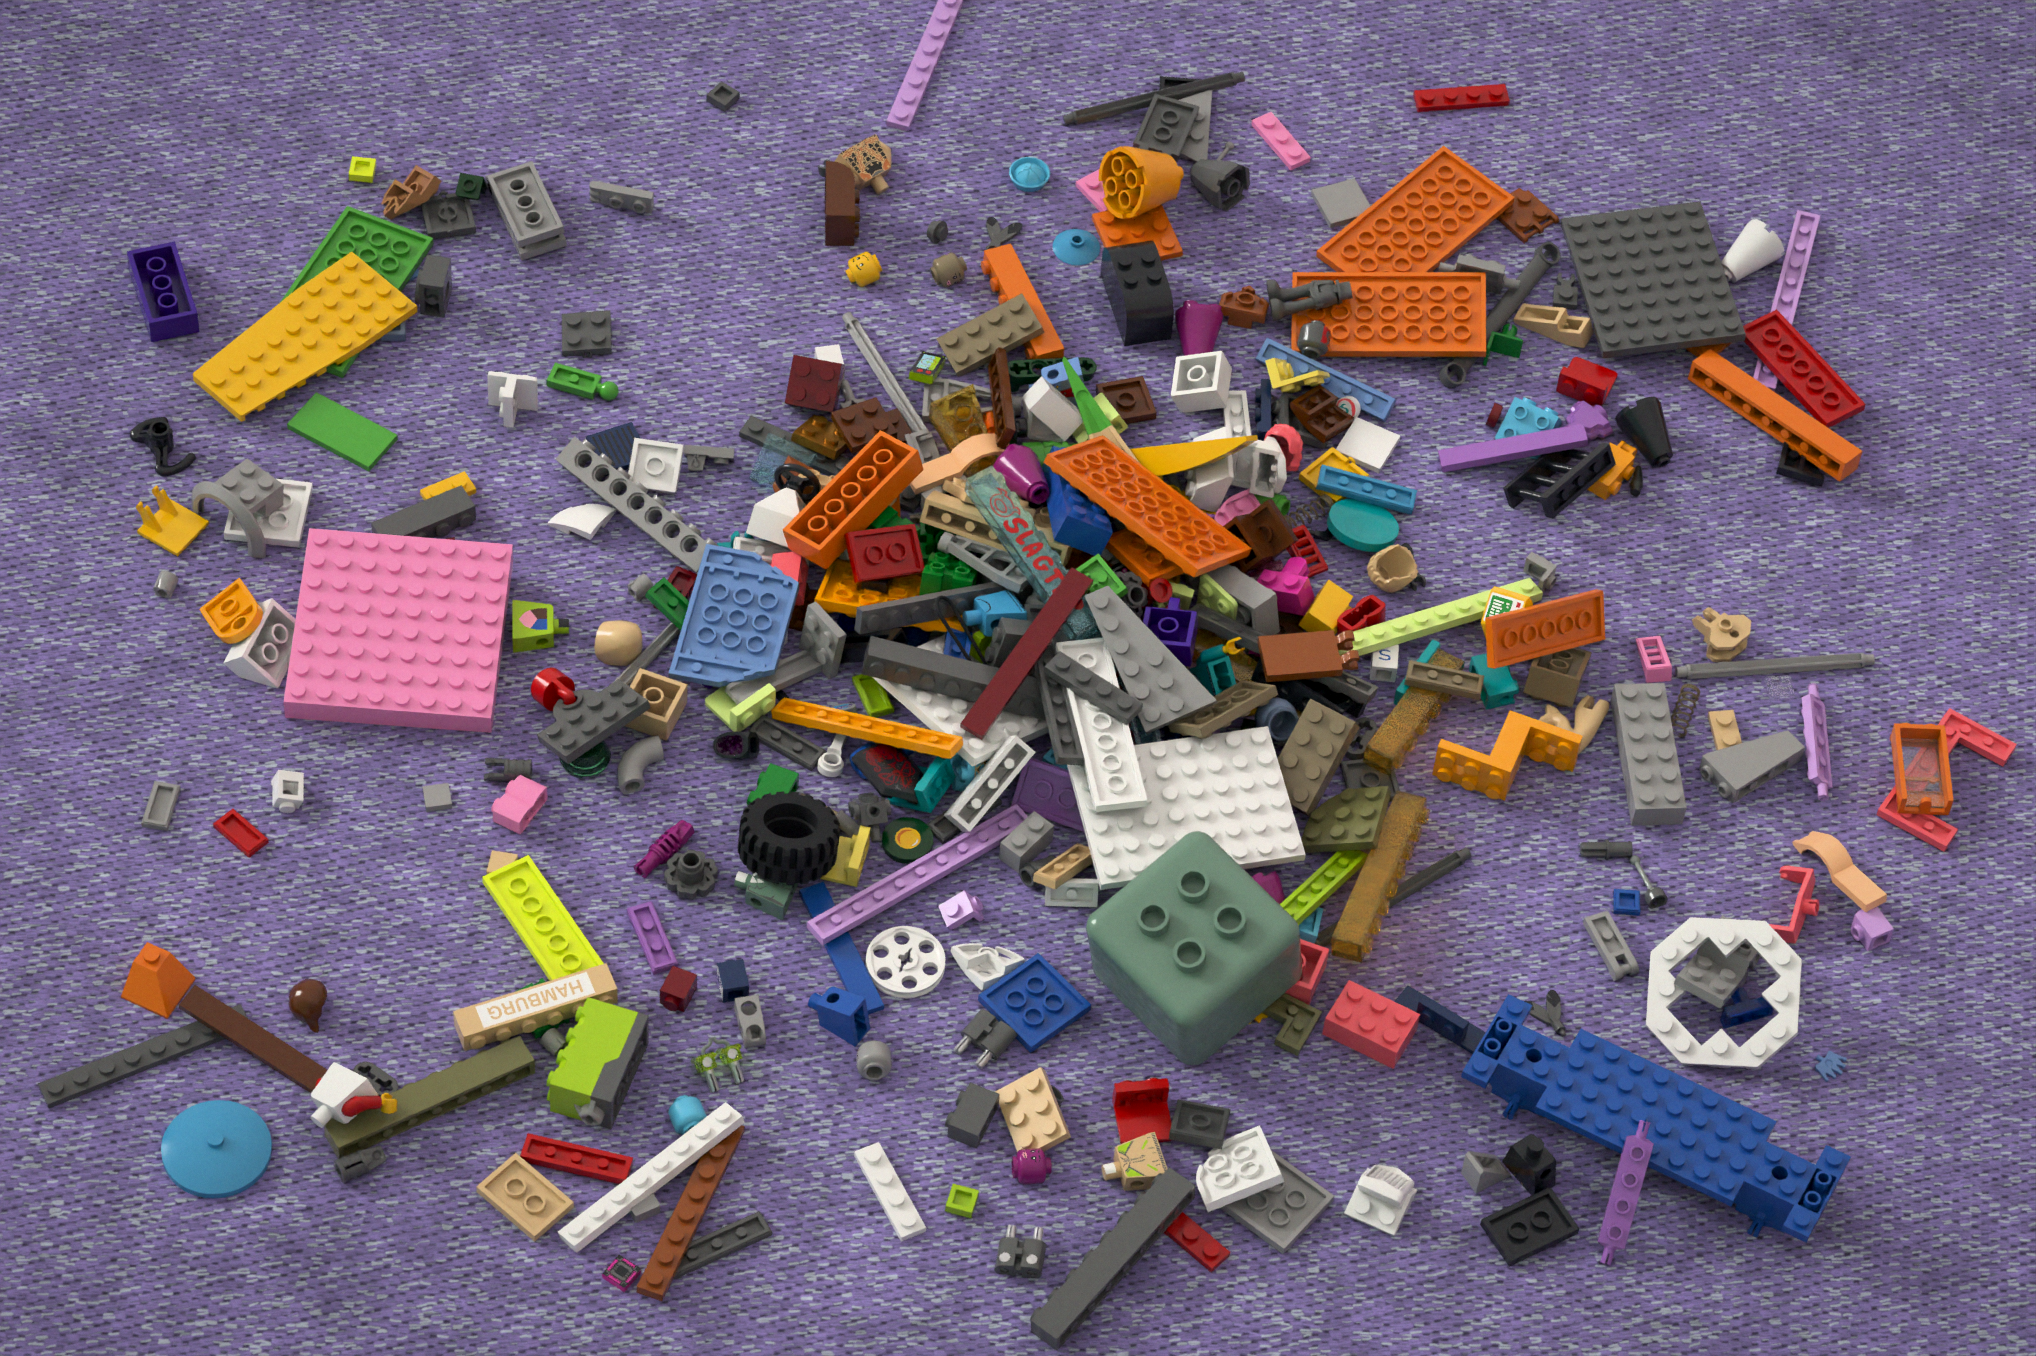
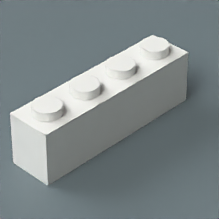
(989, 783)

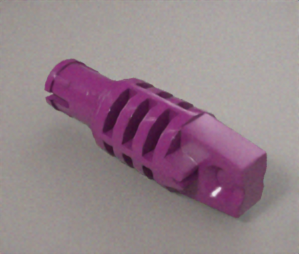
(665, 847)

